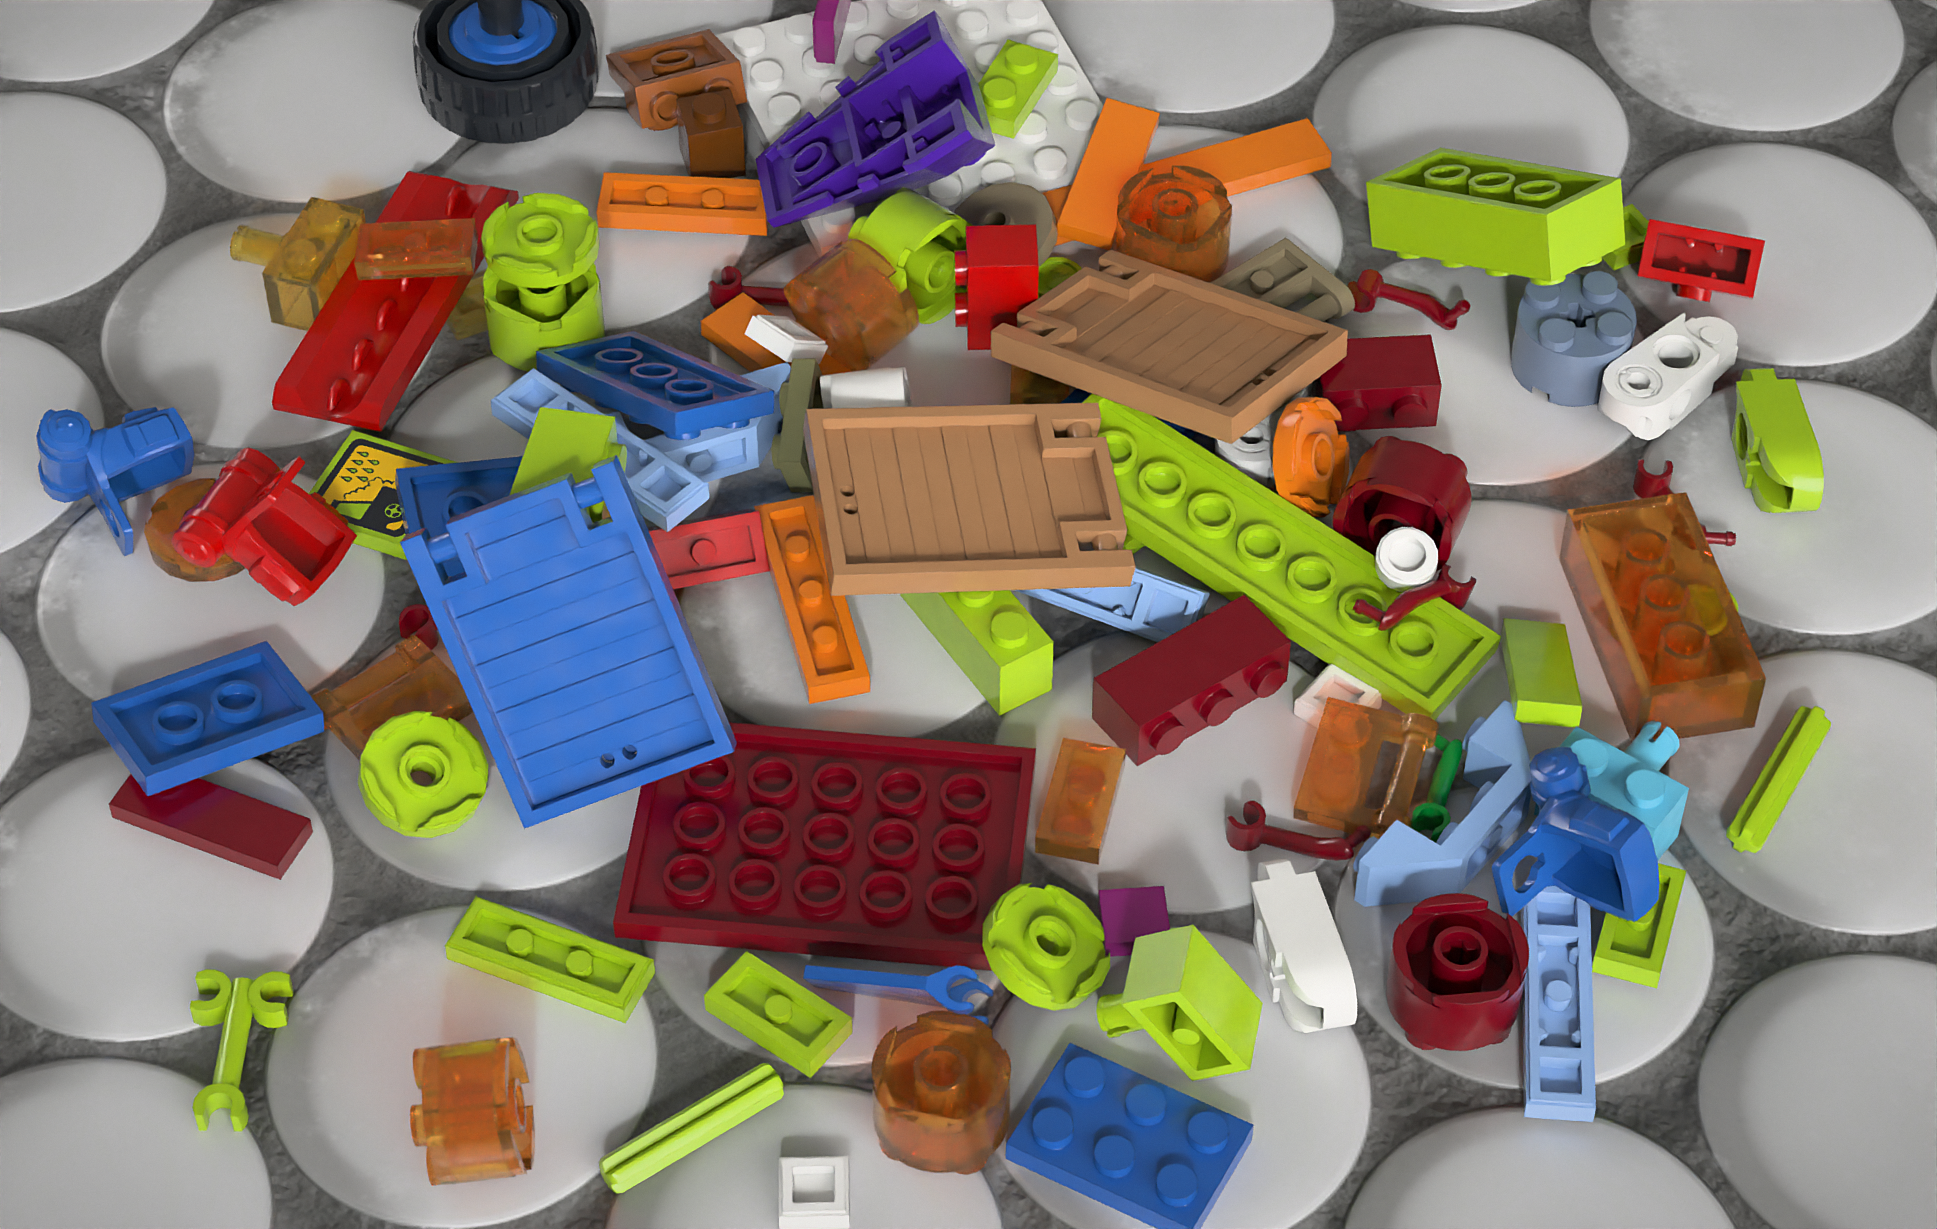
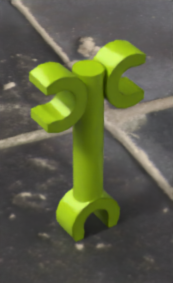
(234, 1006)

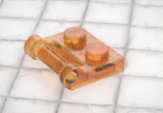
(427, 688)
(1345, 763)

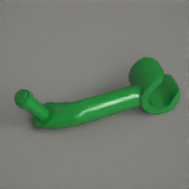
(1433, 813)

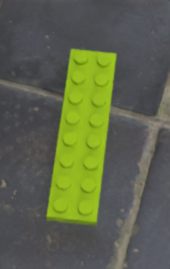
(1286, 564)

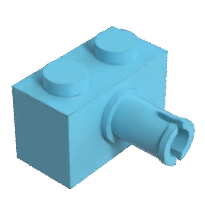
(1633, 779)

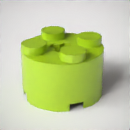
(920, 245)
(541, 318)

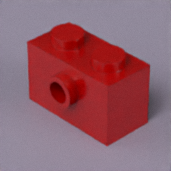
(1700, 260)
(999, 279)

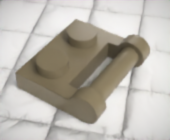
(1286, 275)

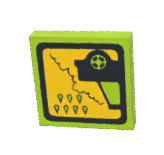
(364, 490)

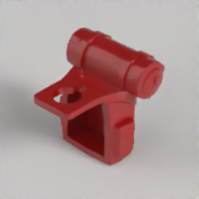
(267, 526)

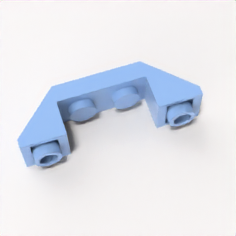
(725, 450)
(1411, 867)

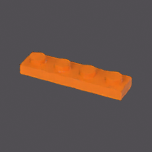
(815, 621)

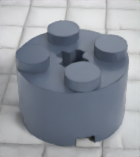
(1571, 336)

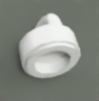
(1406, 558)

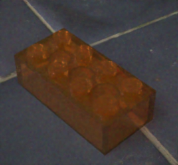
(1661, 617)

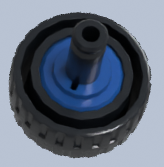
(505, 66)

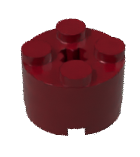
(1404, 487)
(1456, 973)

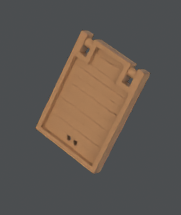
(1170, 345)
(966, 499)

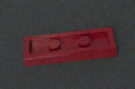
(217, 823)

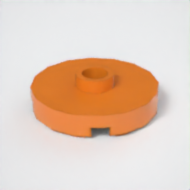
(1310, 455)

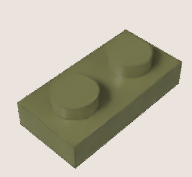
(789, 446)

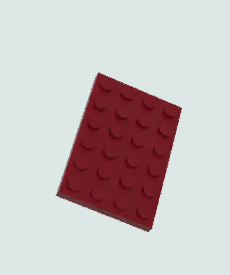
(830, 846)

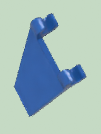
(925, 990)

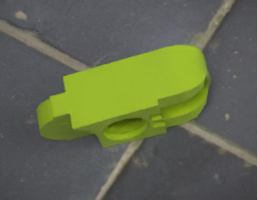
(1776, 444)

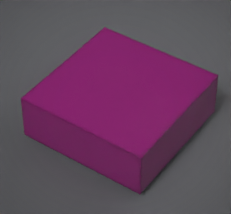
(1131, 914)

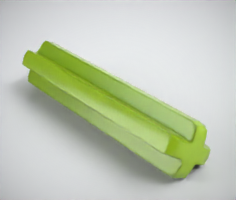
(1778, 779)
(691, 1128)

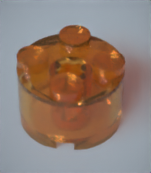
(1176, 221)
(852, 304)
(941, 1093)
(473, 1111)

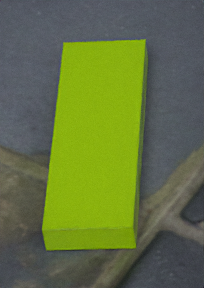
(1540, 673)
(550, 959)

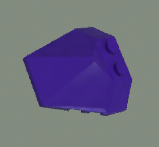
(892, 129)

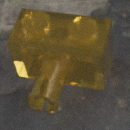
(305, 261)

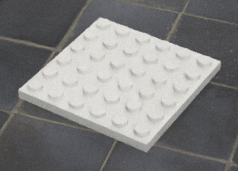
(787, 82)

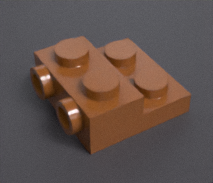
(672, 70)

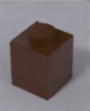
(711, 135)

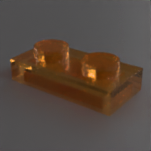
(416, 249)
(1080, 801)

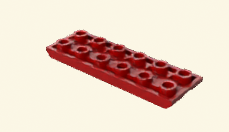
(380, 330)

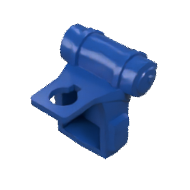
(112, 462)
(1579, 845)

